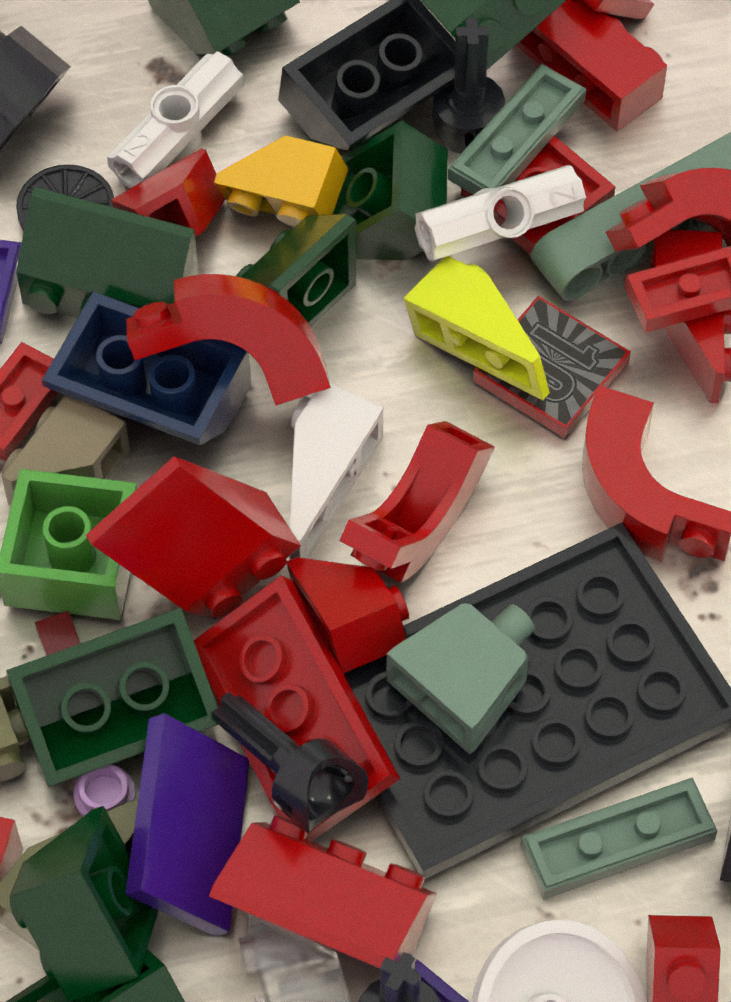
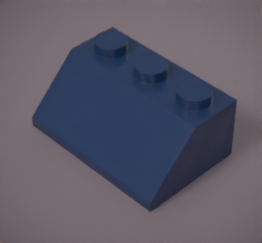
(180, 391)

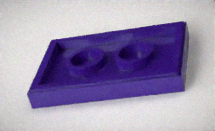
(186, 823)

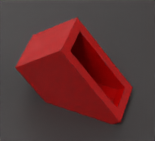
(351, 609)

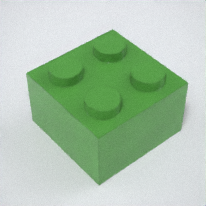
(46, 548)

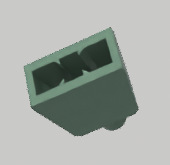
(463, 670)

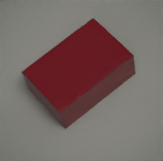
(57, 633)

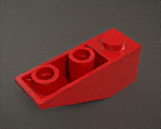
(700, 339)

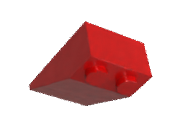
(197, 537)

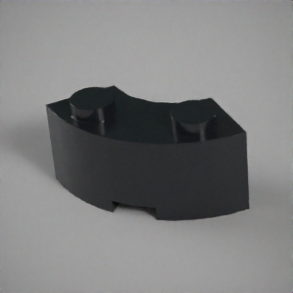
(26, 78)

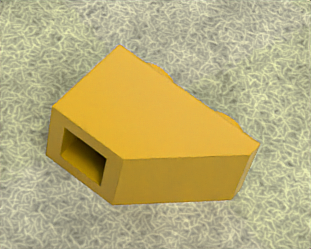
(286, 180)

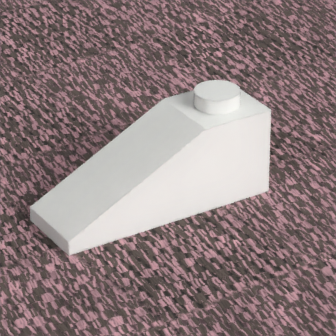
(331, 448)

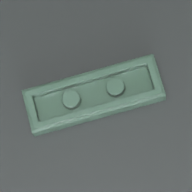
(517, 132)
(618, 838)

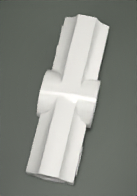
(176, 120)
(472, 221)

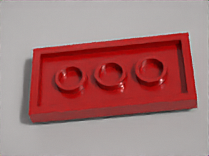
(287, 672)

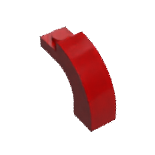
(671, 199)
(240, 314)
(628, 493)
(423, 505)

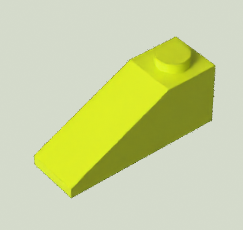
(468, 317)

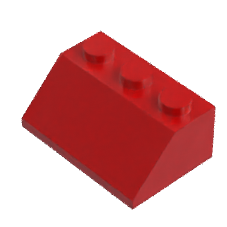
(325, 892)

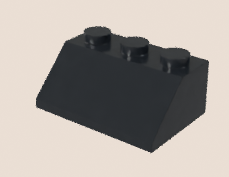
(369, 74)

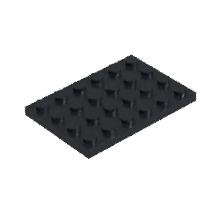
(604, 697)

